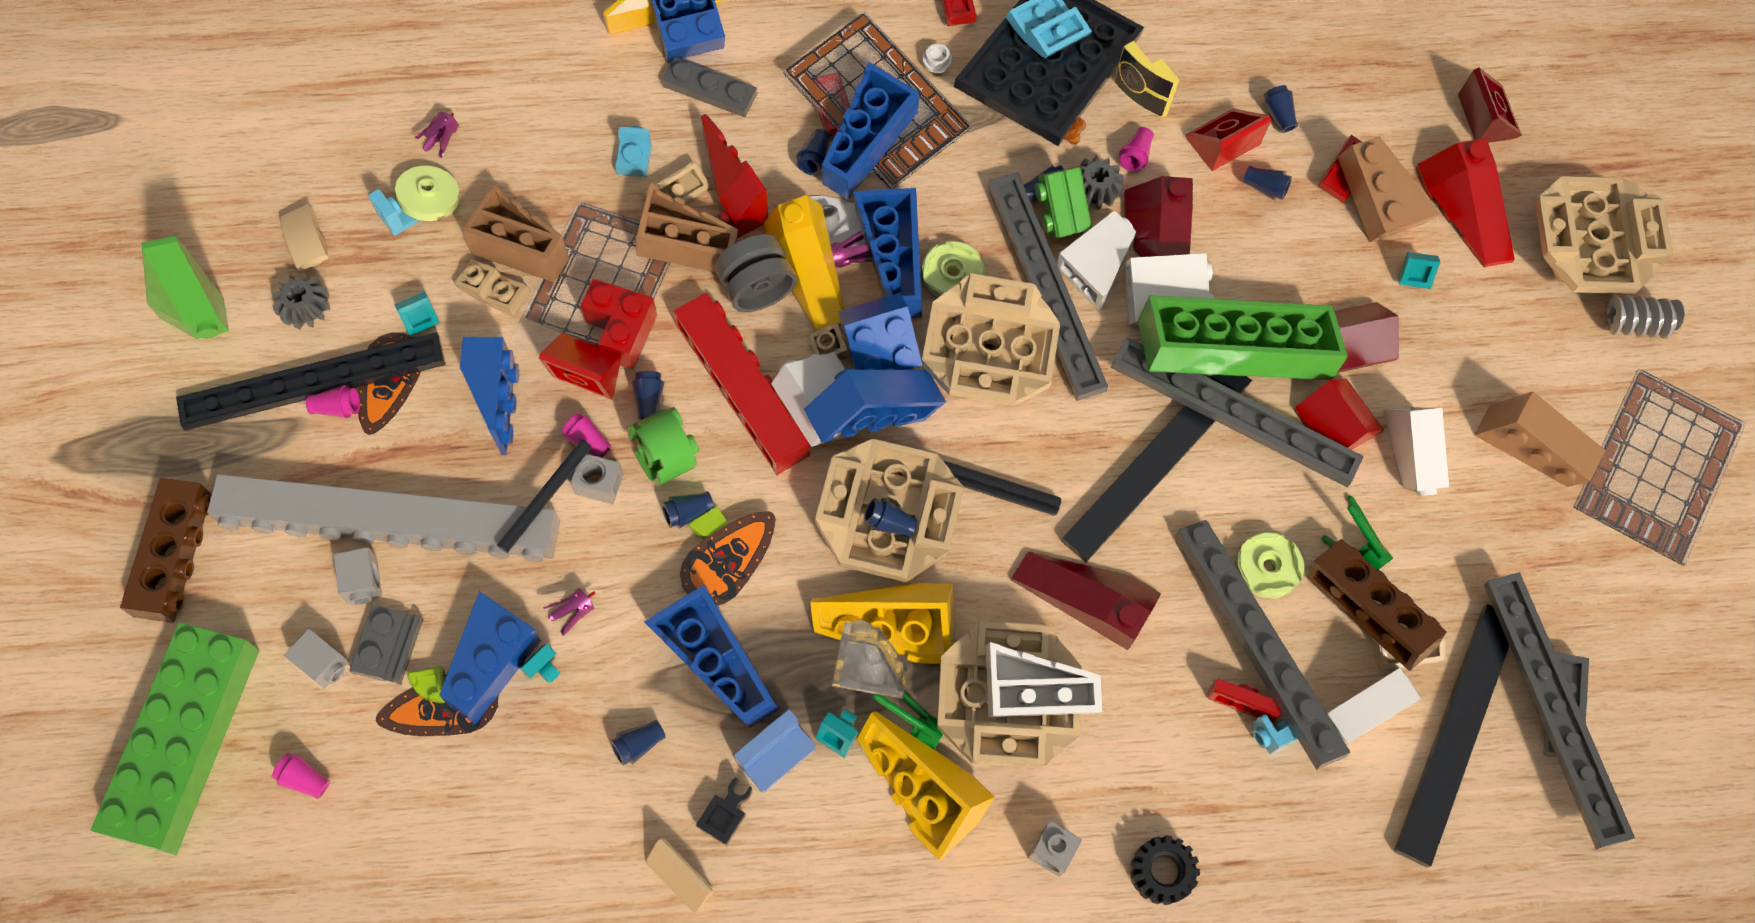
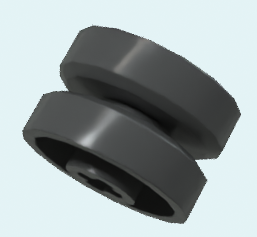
(755, 273)

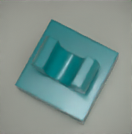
(1419, 270)
(417, 313)
(540, 663)
(838, 732)

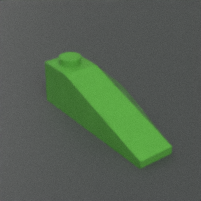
(181, 290)

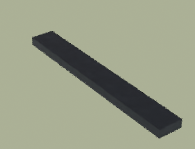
(297, 383)
(1143, 476)
(1454, 741)

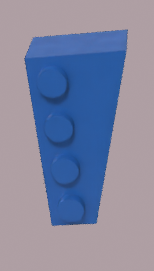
(869, 128)
(892, 240)
(873, 401)
(710, 648)

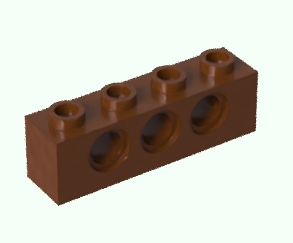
(159, 534)
(1380, 621)

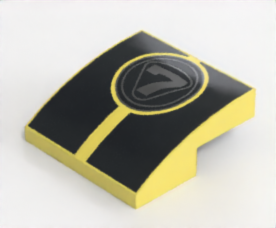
(1146, 82)

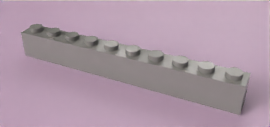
(378, 516)

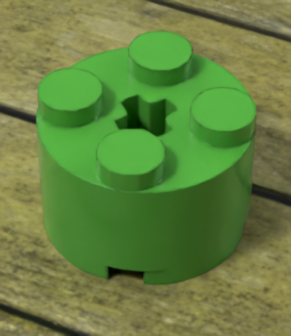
(663, 446)

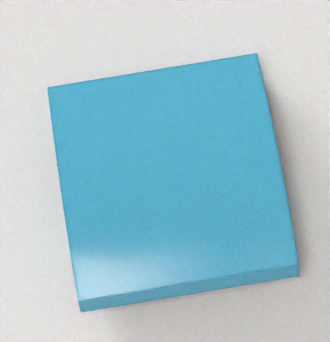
(1048, 25)

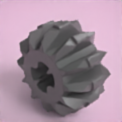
(1101, 181)
(301, 301)

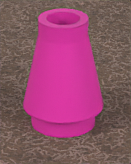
(1136, 151)
(334, 402)
(583, 428)
(298, 775)

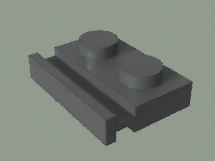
(386, 645)

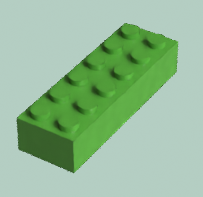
(1241, 338)
(176, 739)

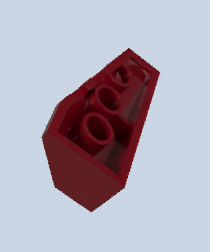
(1161, 215)
(1098, 598)

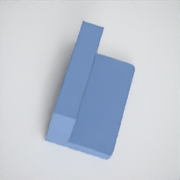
(774, 751)

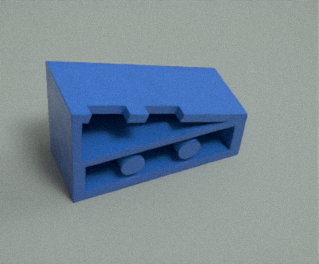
(486, 658)

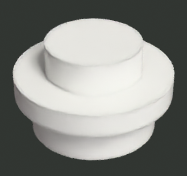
(937, 58)

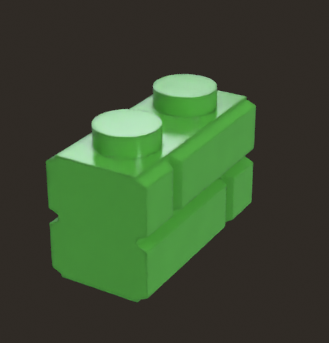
(1063, 202)

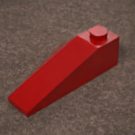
(737, 186)
(1470, 193)

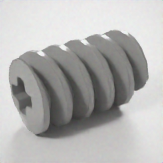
(1644, 316)

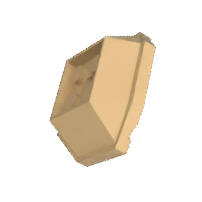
(1602, 234)
(998, 314)
(908, 479)
(964, 700)

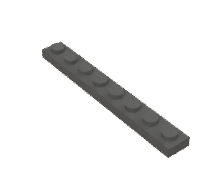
(1041, 269)
(1243, 416)
(1262, 645)
(1559, 712)

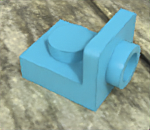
(633, 151)
(391, 212)
(1268, 737)

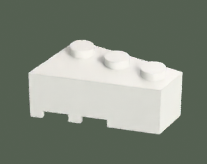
(1035, 686)

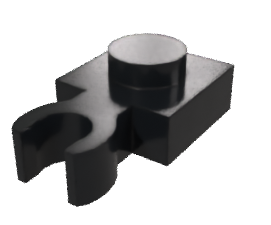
(722, 816)

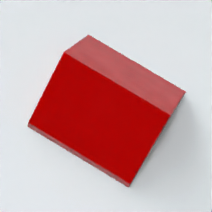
(1228, 136)
(582, 364)
(1339, 414)

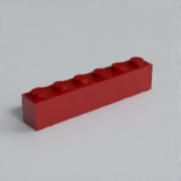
(742, 382)

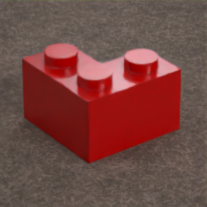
(623, 315)

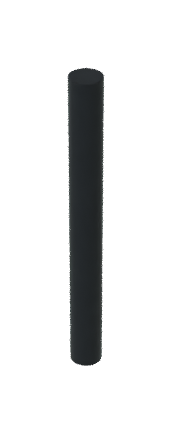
(544, 496)

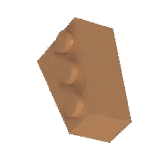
(1384, 190)
(681, 234)
(514, 238)
(1541, 439)

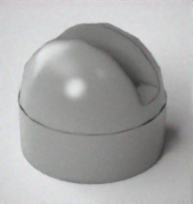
(831, 217)

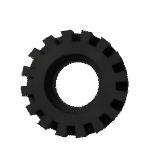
(1180, 855)

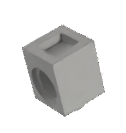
(605, 488)
(357, 576)
(317, 659)
(1055, 849)

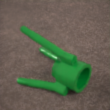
(1374, 551)
(924, 728)

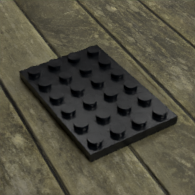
(1053, 90)

